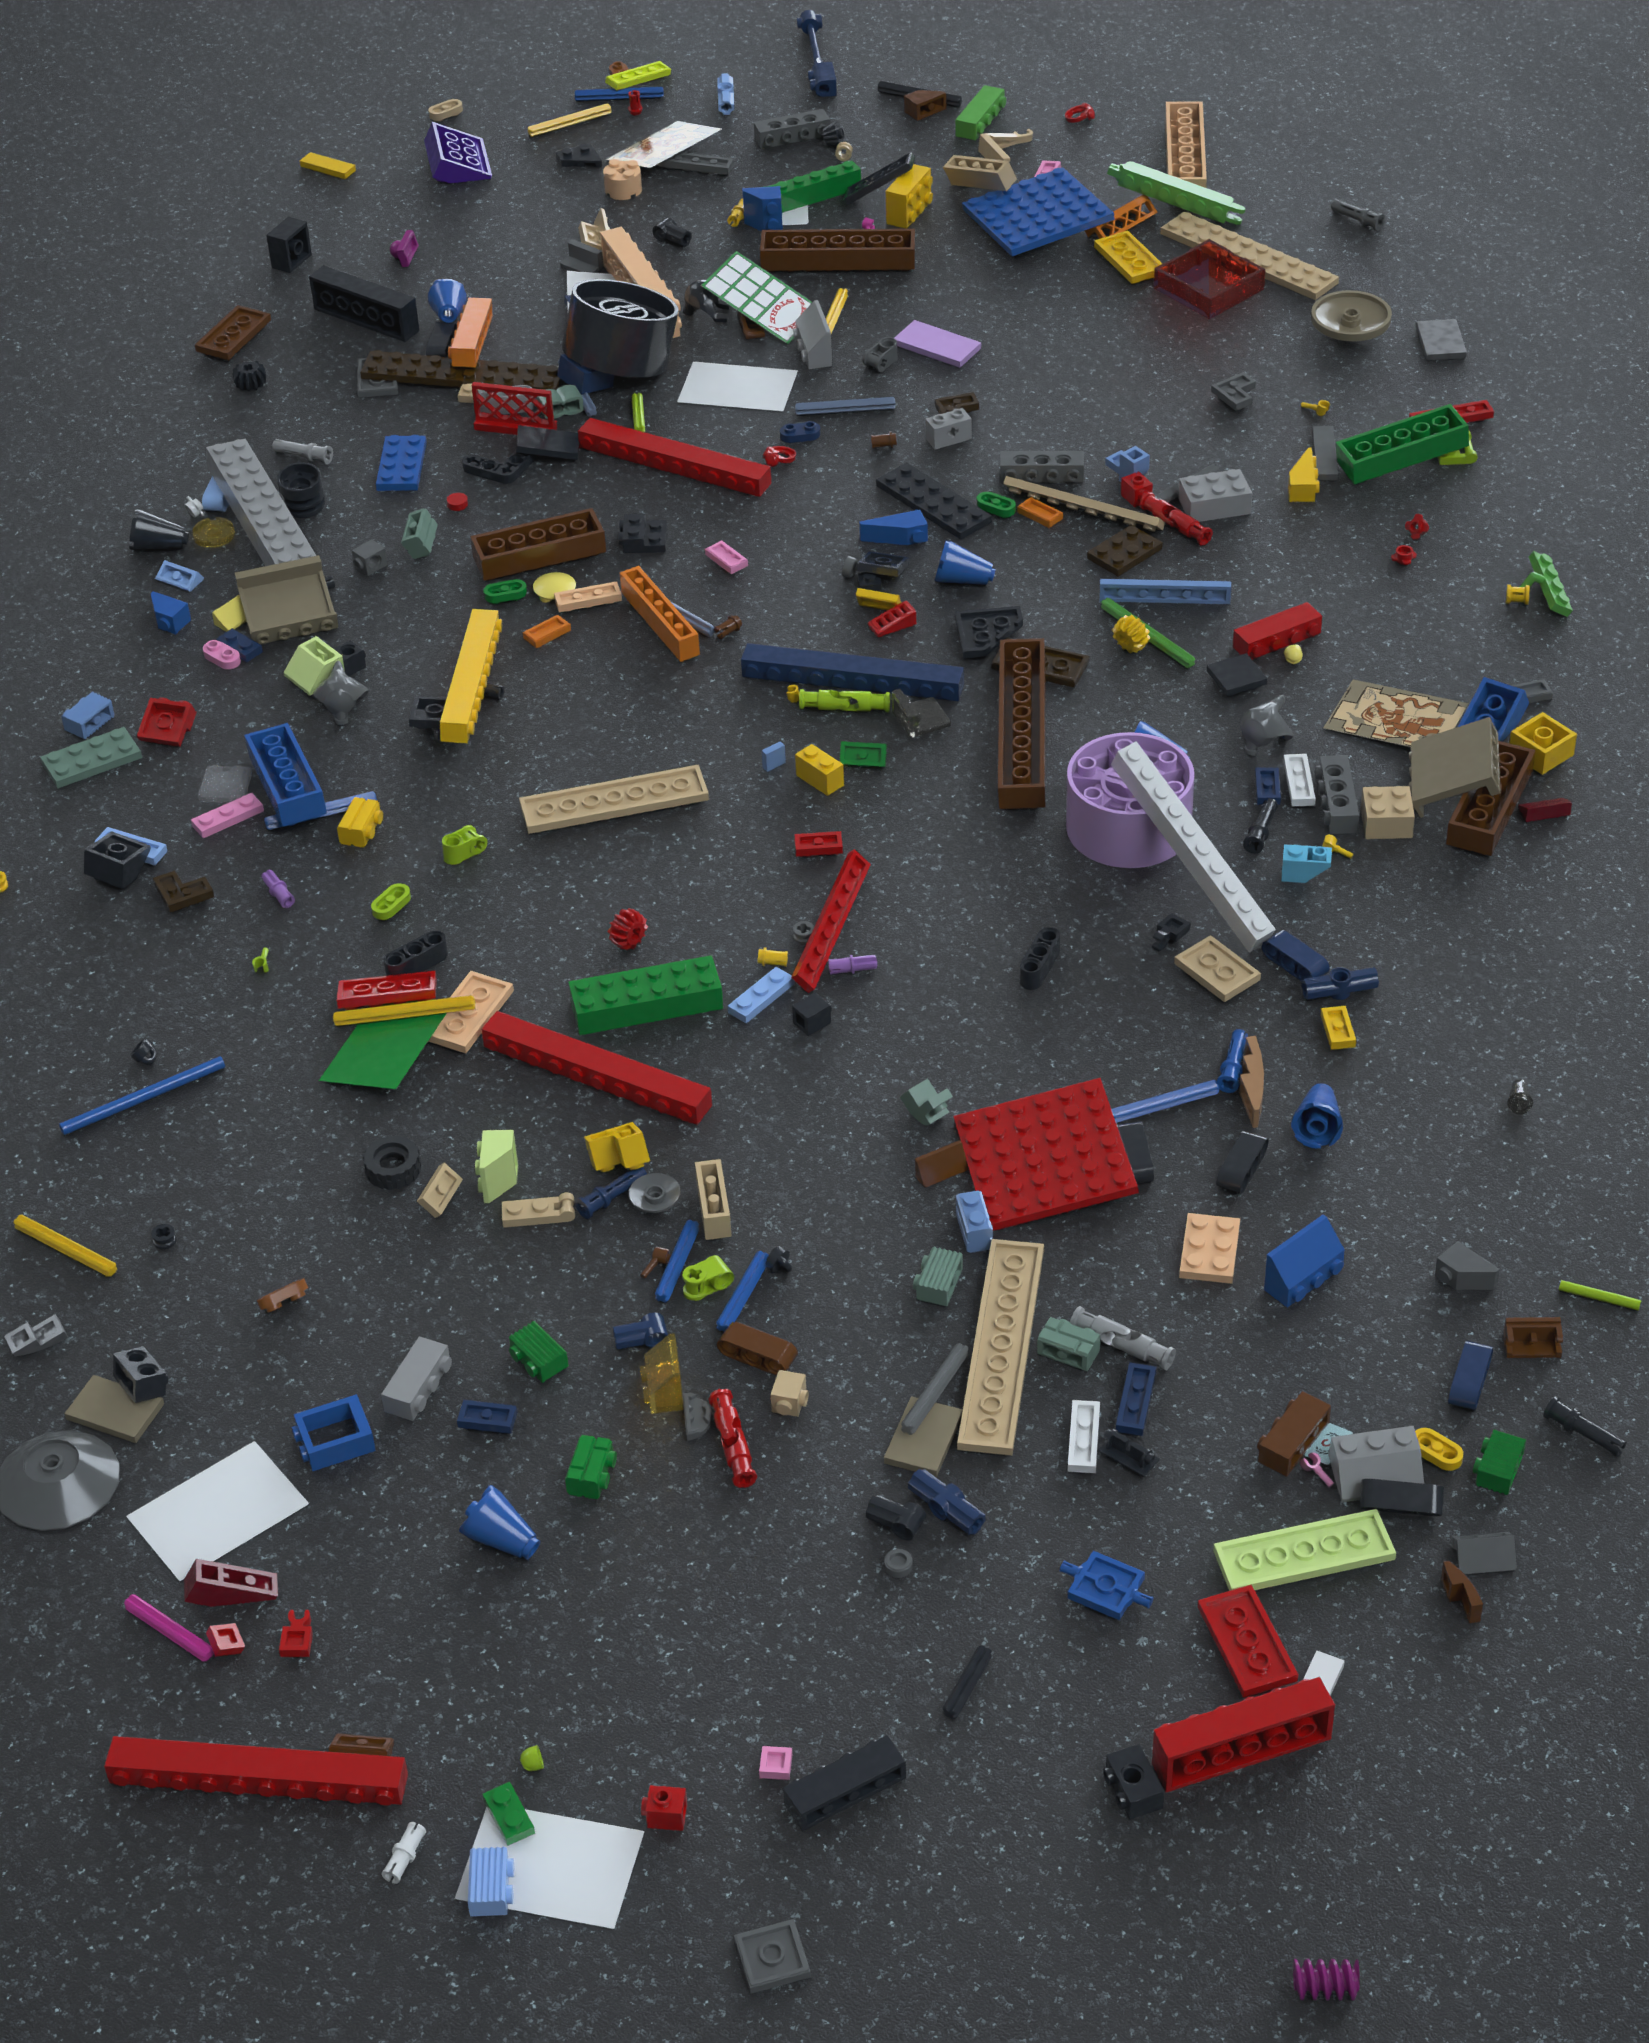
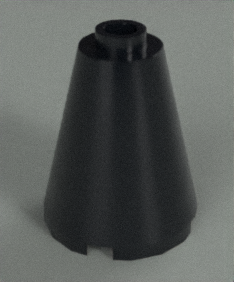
(155, 532)

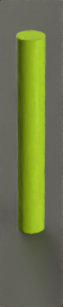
(1600, 1295)

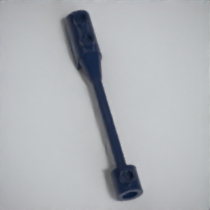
(822, 74)

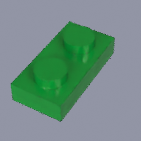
(863, 754)
(508, 1813)

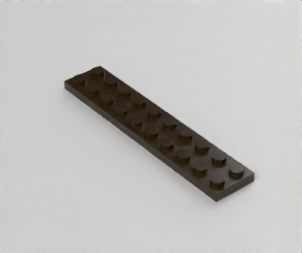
(440, 372)

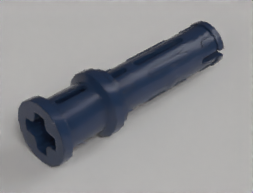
(602, 1196)

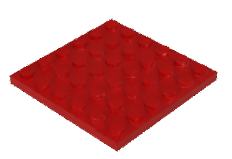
(1046, 1154)

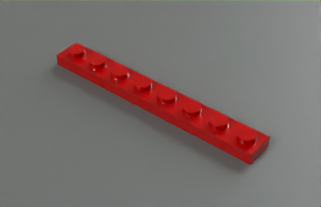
(831, 921)

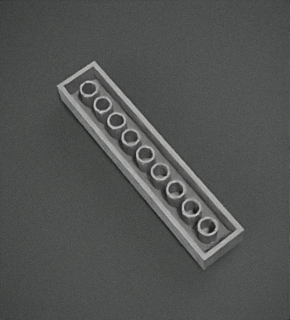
(256, 503)

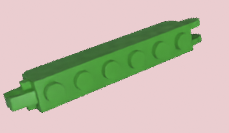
(1176, 192)

